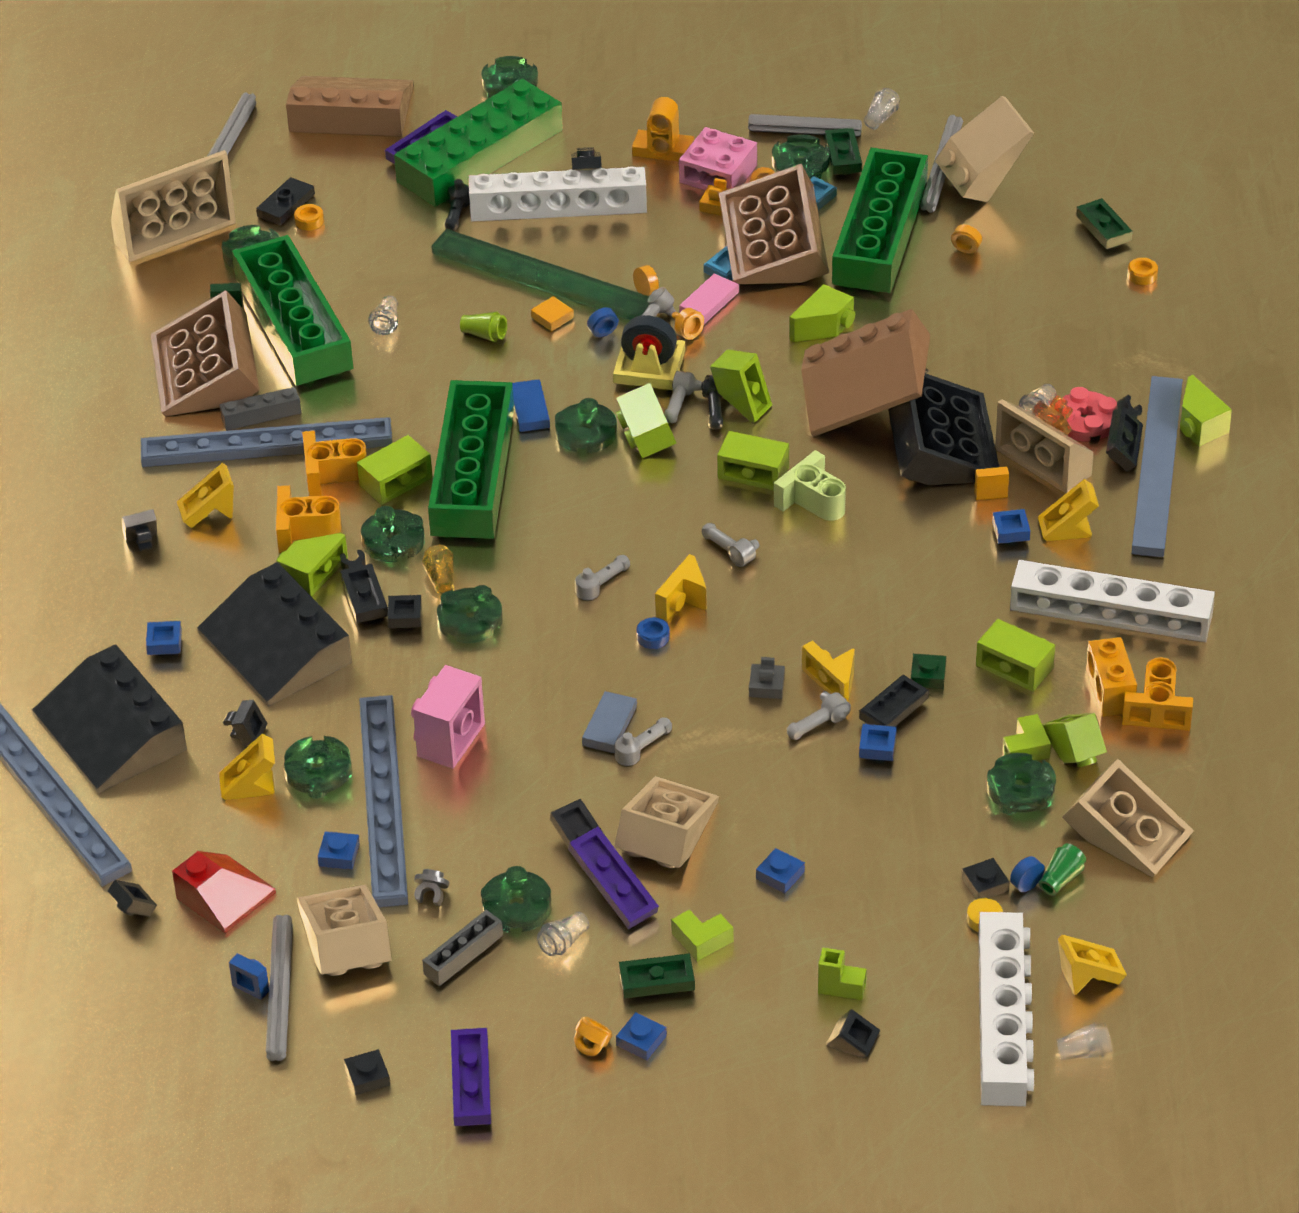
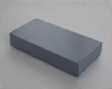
(609, 721)

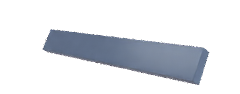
(258, 441)
(1157, 467)
(383, 801)
(60, 804)

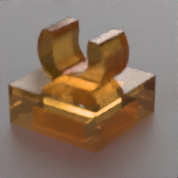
(1055, 414)

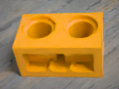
(1110, 674)

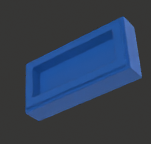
(530, 406)

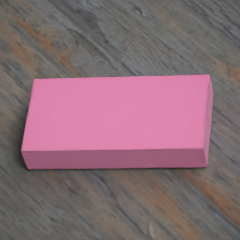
(711, 296)

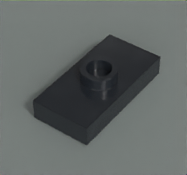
(285, 201)
(894, 703)

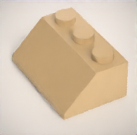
(1041, 447)

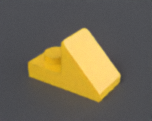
(209, 494)
(1069, 514)
(682, 586)
(829, 673)
(250, 771)
(1087, 960)

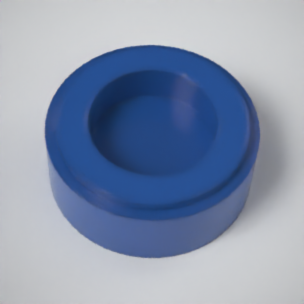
(602, 322)
(653, 633)
(1027, 874)

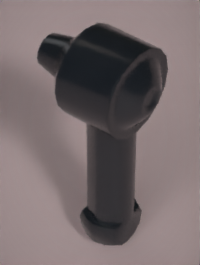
(458, 199)
(710, 391)

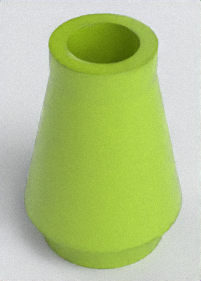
(485, 325)

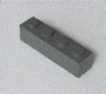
(260, 408)
(462, 947)

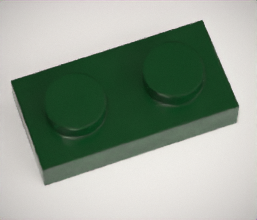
(843, 151)
(1104, 223)
(656, 975)

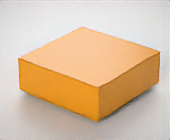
(552, 313)
(991, 483)

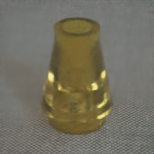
(440, 567)

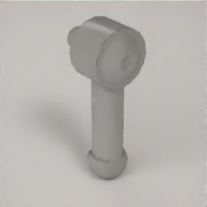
(660, 302)
(683, 384)
(739, 551)
(588, 583)
(833, 707)
(628, 747)

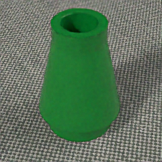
(1063, 867)

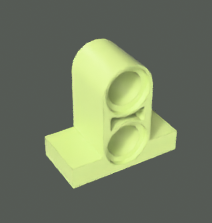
(811, 488)

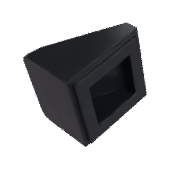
(853, 1035)

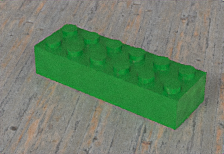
(479, 141)
(879, 220)
(292, 310)
(471, 459)

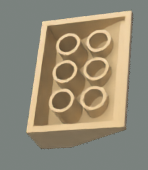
(173, 207)

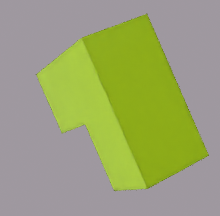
(1030, 739)
(701, 938)
(839, 979)

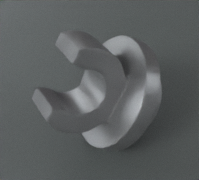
(433, 881)

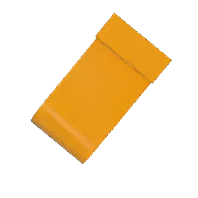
(662, 133)
(331, 460)
(304, 517)
(1158, 704)

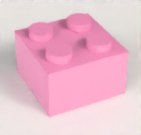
(448, 716)

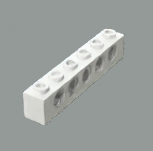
(557, 194)
(1112, 600)
(1002, 1009)

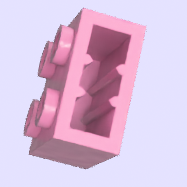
(717, 156)

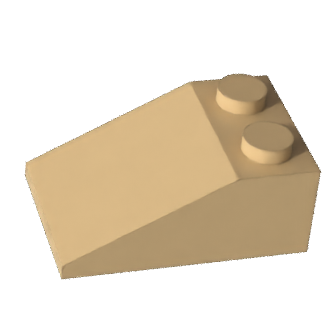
(985, 150)
(1128, 820)
(664, 822)
(345, 930)

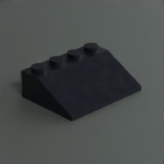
(943, 434)
(276, 635)
(110, 720)

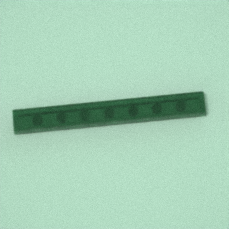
(539, 274)

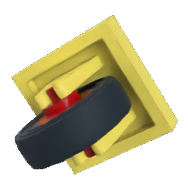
(648, 353)

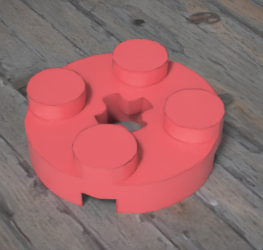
(1099, 412)

